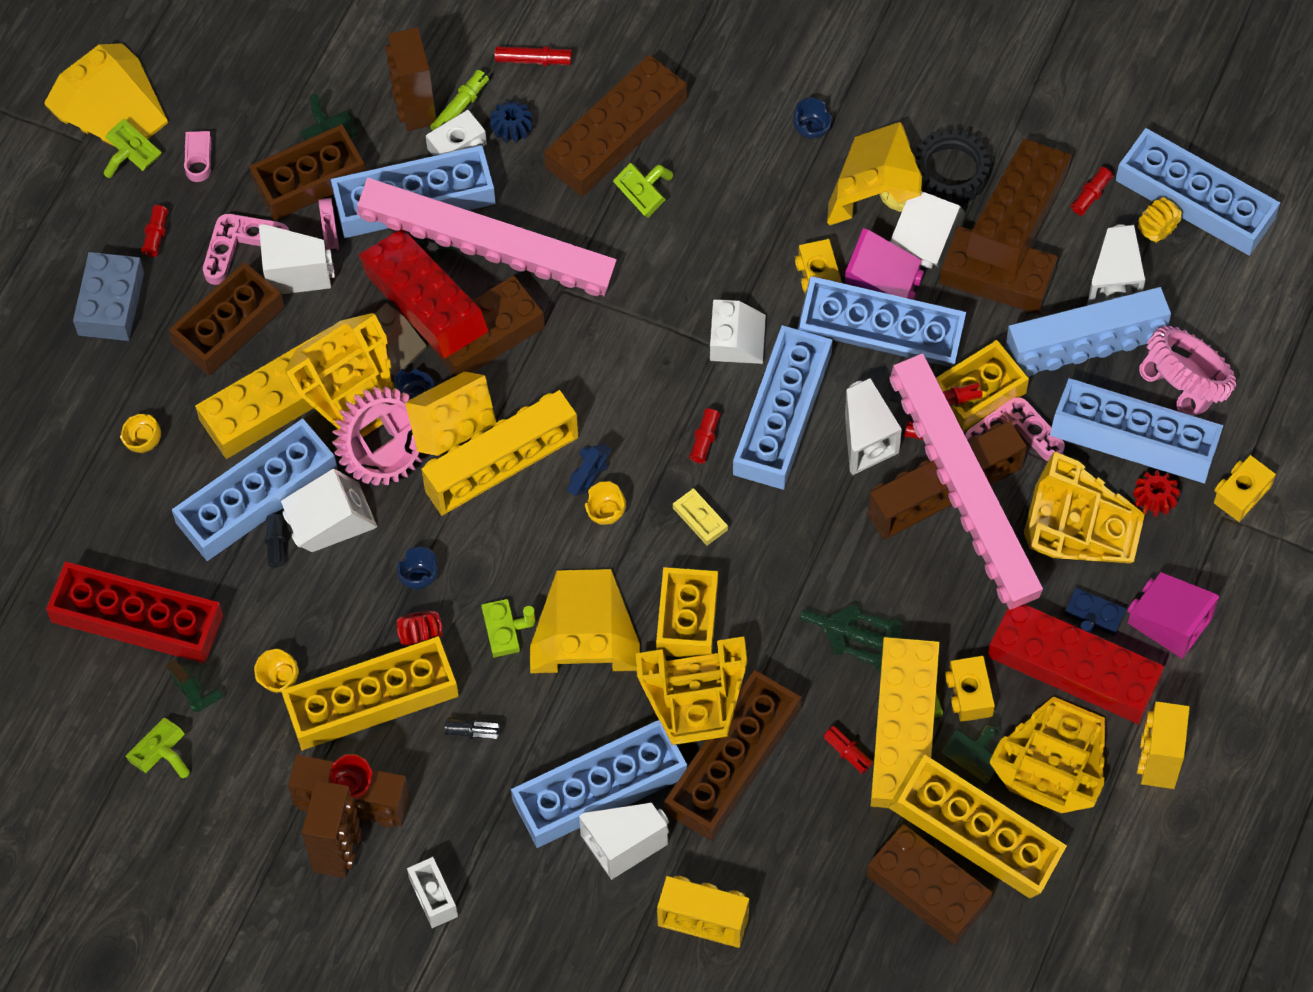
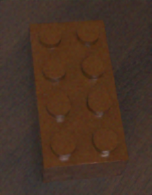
(410, 79)
(305, 171)
(1021, 289)
(226, 318)
(510, 319)
(382, 803)
(331, 829)
(929, 884)

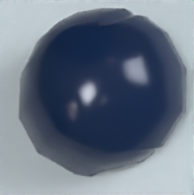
(811, 118)
(413, 382)
(418, 568)

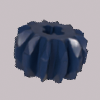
(511, 121)

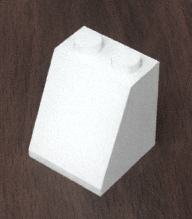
(927, 228)
(294, 260)
(1118, 267)
(870, 427)
(327, 511)
(624, 835)

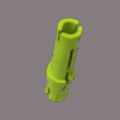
(466, 94)

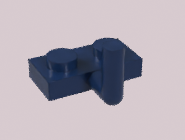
(593, 463)
(1094, 612)

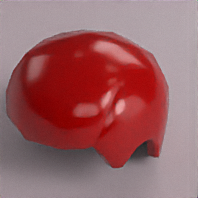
(352, 772)

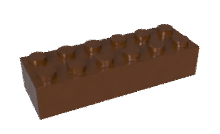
(615, 125)
(1018, 205)
(921, 494)
(730, 763)

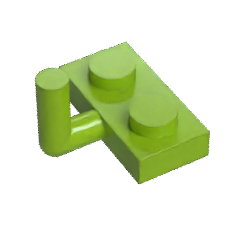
(131, 146)
(640, 188)
(503, 628)
(158, 745)

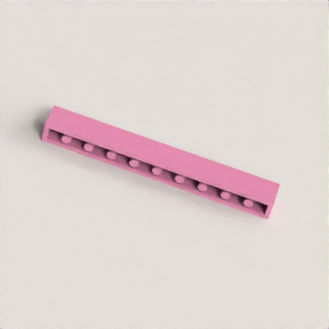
(485, 237)
(966, 482)

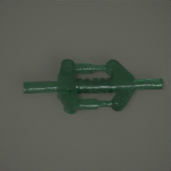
(838, 626)

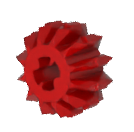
(1149, 486)
(419, 627)

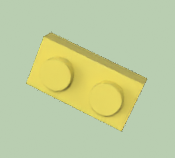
(700, 517)

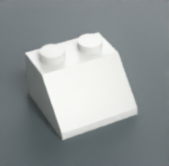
(736, 333)

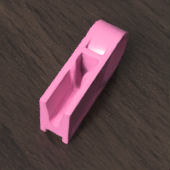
(198, 150)
(328, 224)

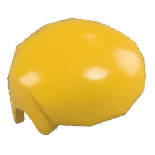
(141, 433)
(605, 503)
(276, 670)

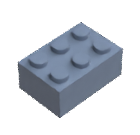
(108, 296)

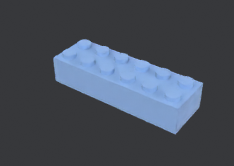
(452, 178)
(1199, 189)
(881, 321)
(1087, 331)
(782, 407)
(1136, 430)
(253, 489)
(597, 782)

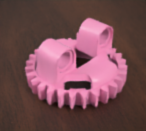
(1191, 374)
(390, 457)

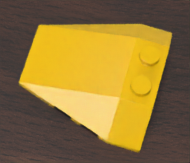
(103, 91)
(875, 165)
(342, 364)
(1080, 517)
(584, 624)
(694, 693)
(1054, 757)

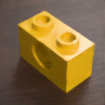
(817, 256)
(1238, 501)
(970, 673)

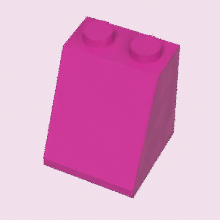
(883, 267)
(1173, 613)

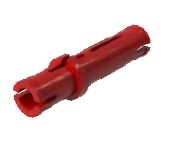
(533, 55)

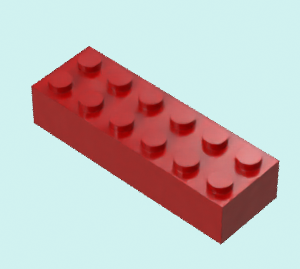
(423, 293)
(135, 612)
(1076, 662)

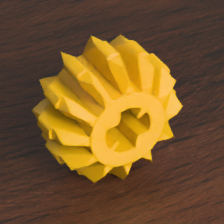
(1159, 219)

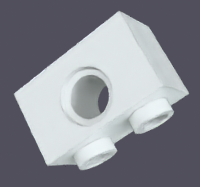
(461, 128)
(432, 892)

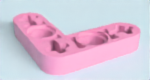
(235, 234)
(1031, 417)

